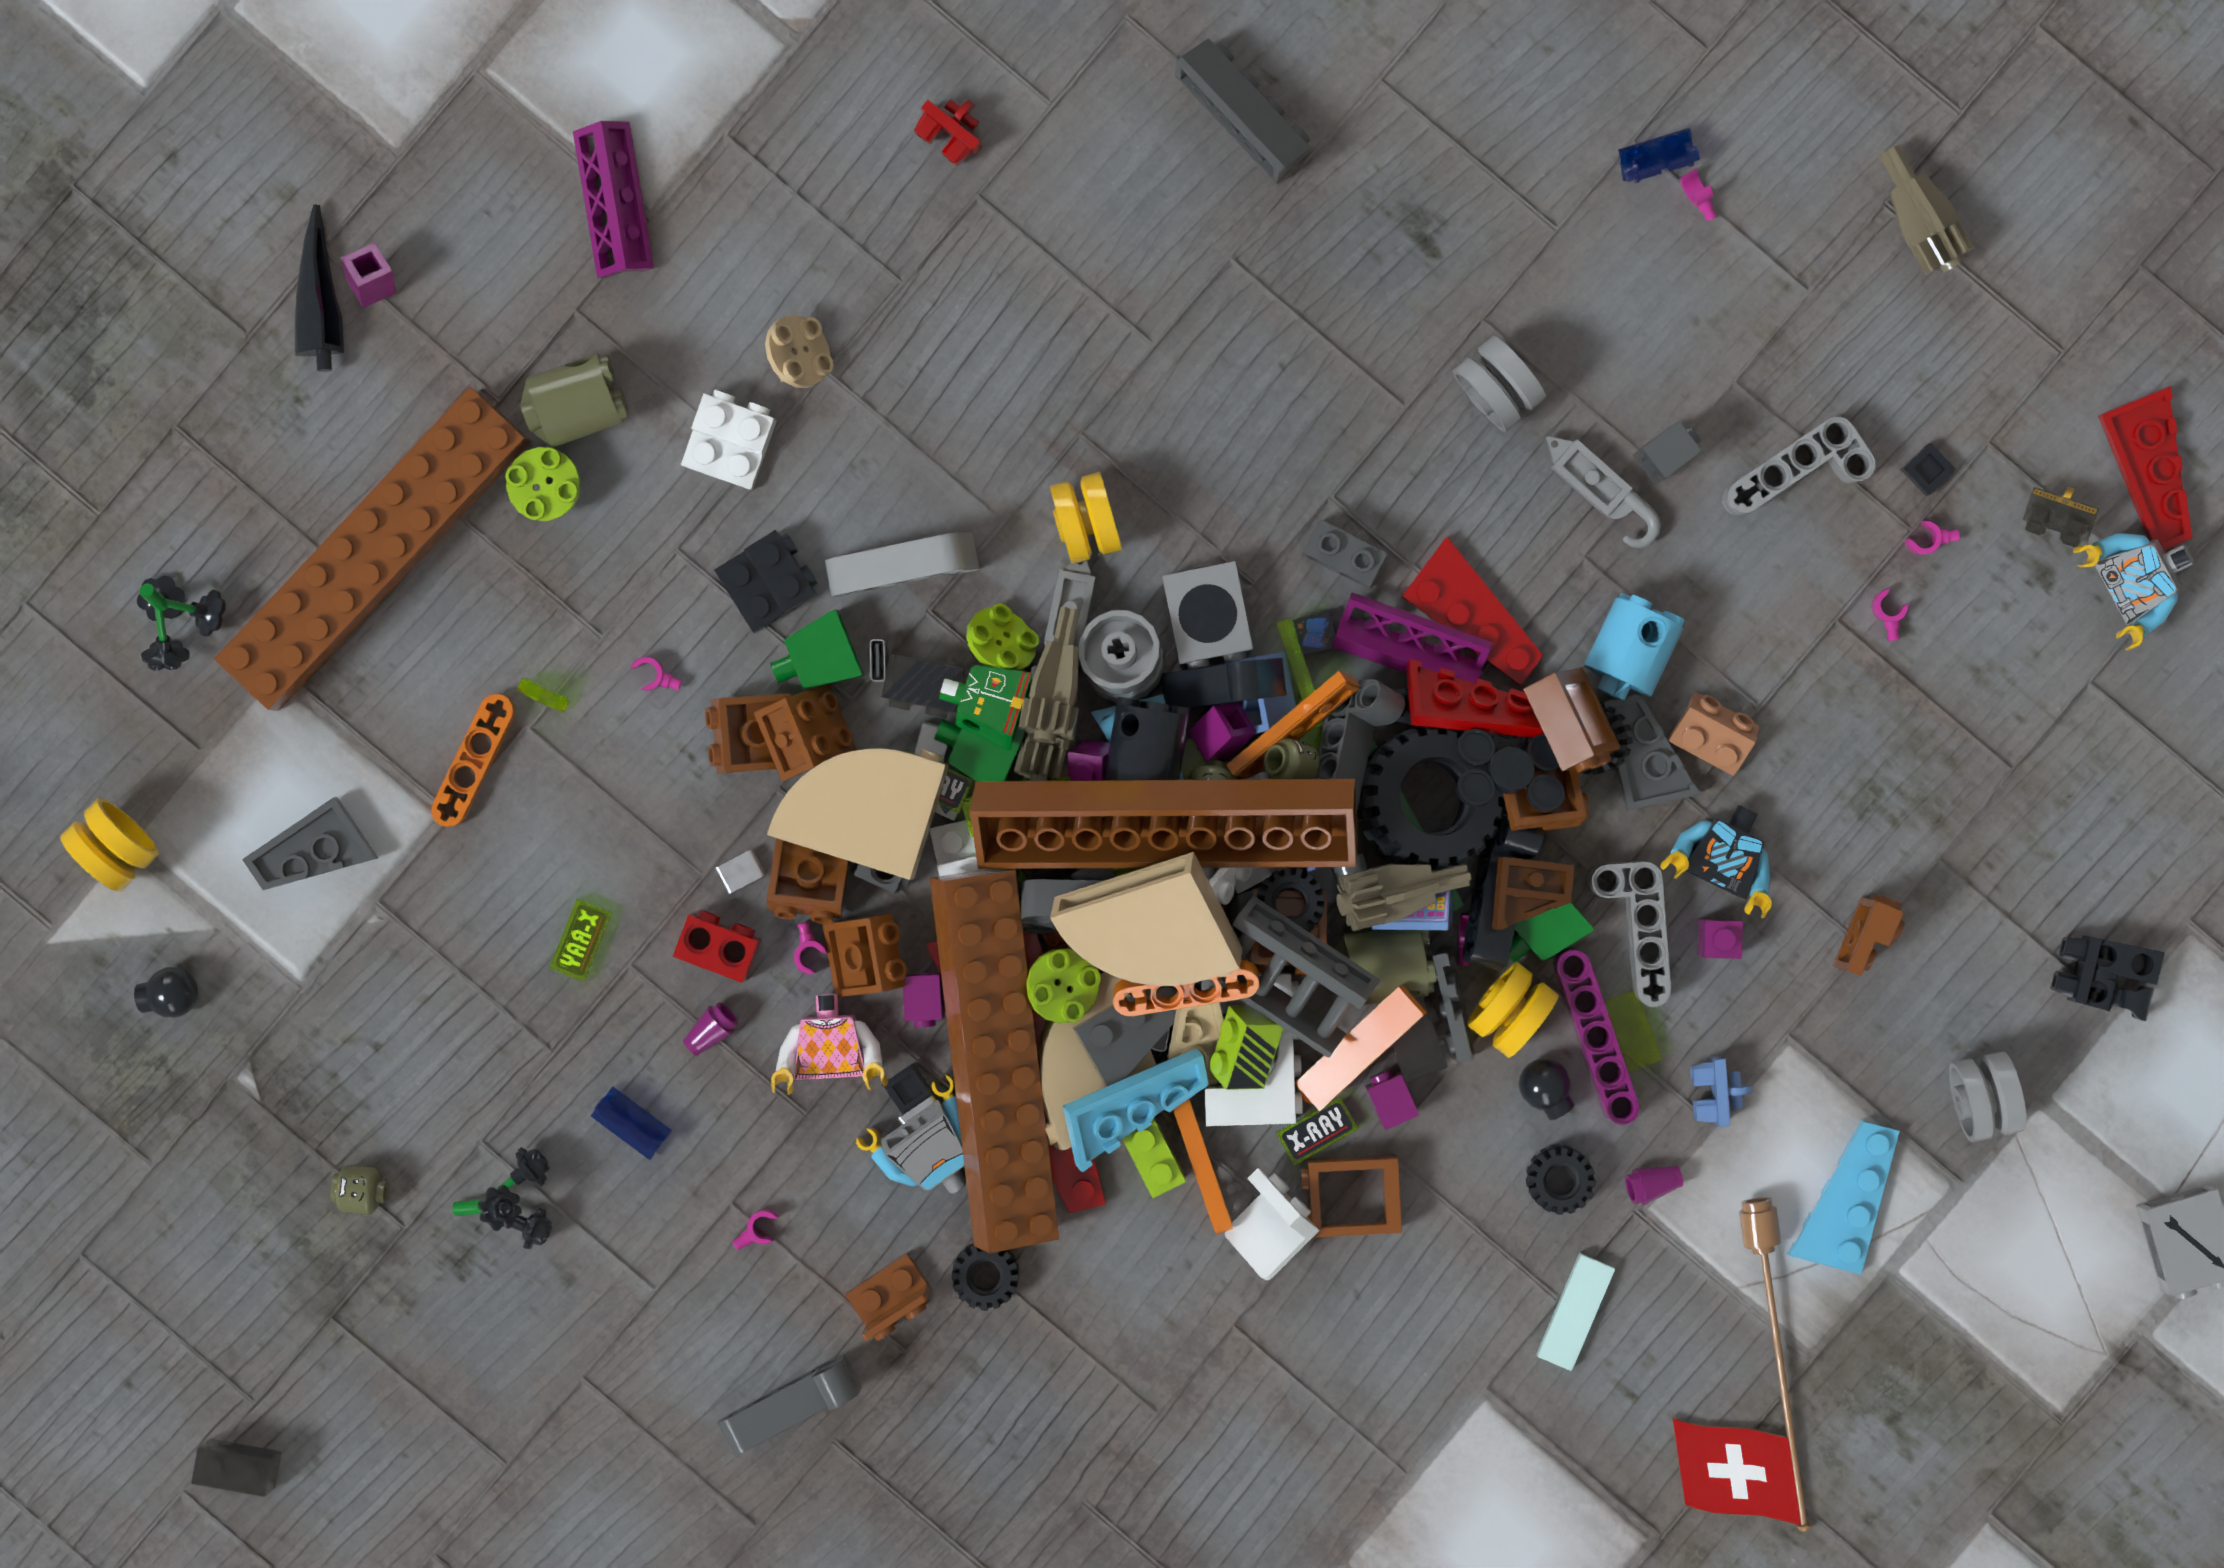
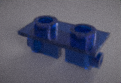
(1652, 156)
(631, 1122)

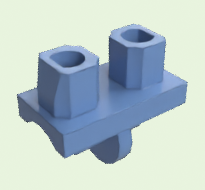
(1715, 1074)

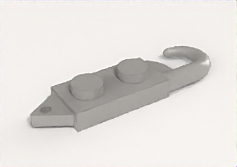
(1602, 487)
(1074, 591)

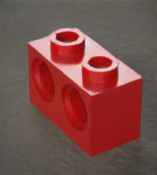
(715, 955)

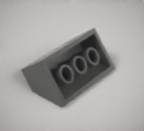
(1241, 109)

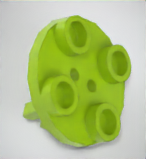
(534, 468)
(1001, 627)
(1053, 1000)

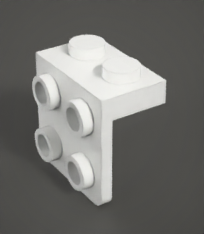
(1271, 1226)

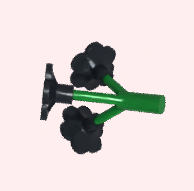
(162, 600)

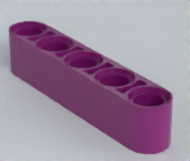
(1606, 1051)

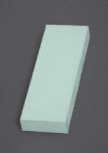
(1575, 1311)

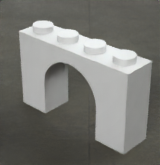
(1278, 1100)

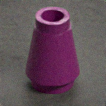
(711, 1028)
(1652, 1183)

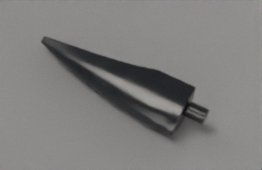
(317, 309)

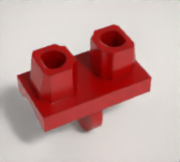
(962, 141)

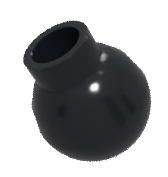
(167, 993)
(1546, 1087)

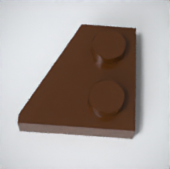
(1529, 889)

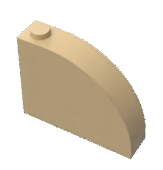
(865, 808)
(1151, 925)
(1068, 1070)

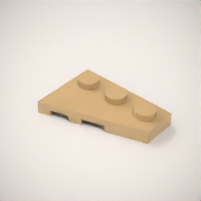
(1198, 1029)

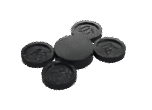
(1508, 771)

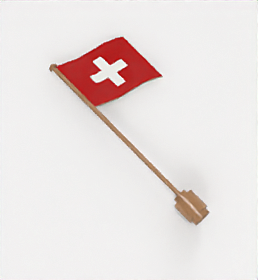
(1741, 1466)

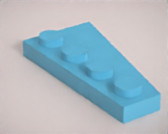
(1112, 1113)
(1846, 1212)

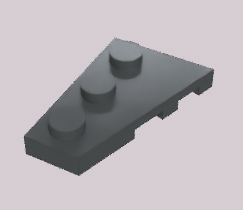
(1652, 769)
(1453, 1005)

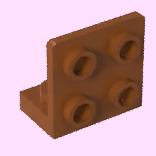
(804, 731)
(890, 1295)

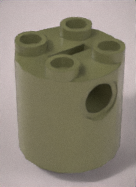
(573, 400)
(1394, 958)

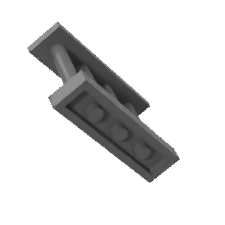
(1316, 960)

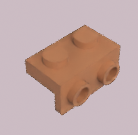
(1715, 733)

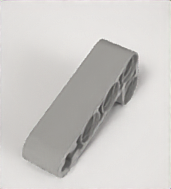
(1792, 471)
(902, 563)
(1640, 934)

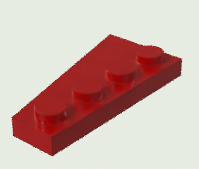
(2148, 458)
(1458, 704)

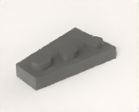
(310, 847)
(1120, 1041)

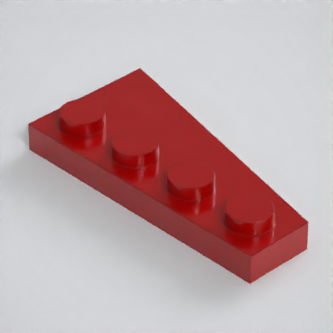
(1458, 598)

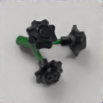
(500, 1205)

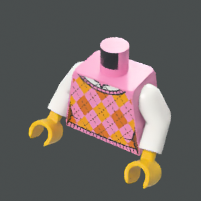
(828, 1048)

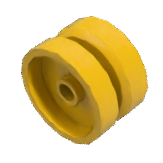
(1085, 518)
(109, 845)
(1512, 1010)

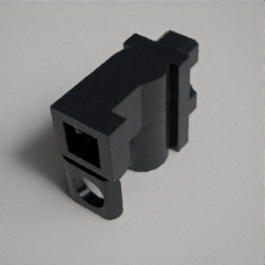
(2097, 971)

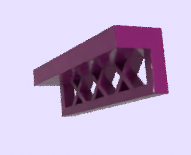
(618, 196)
(1379, 644)

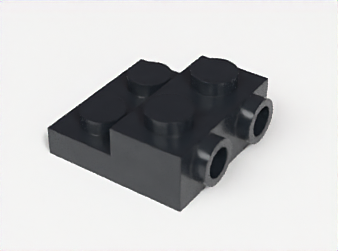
(767, 580)

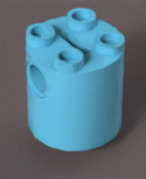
(1633, 647)

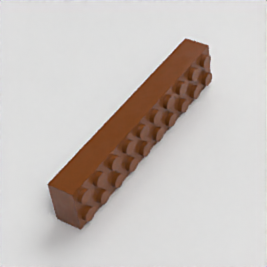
(372, 550)
(1163, 819)
(994, 1059)

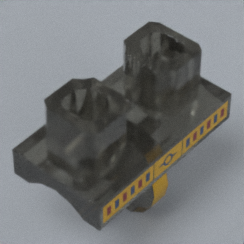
(2060, 514)

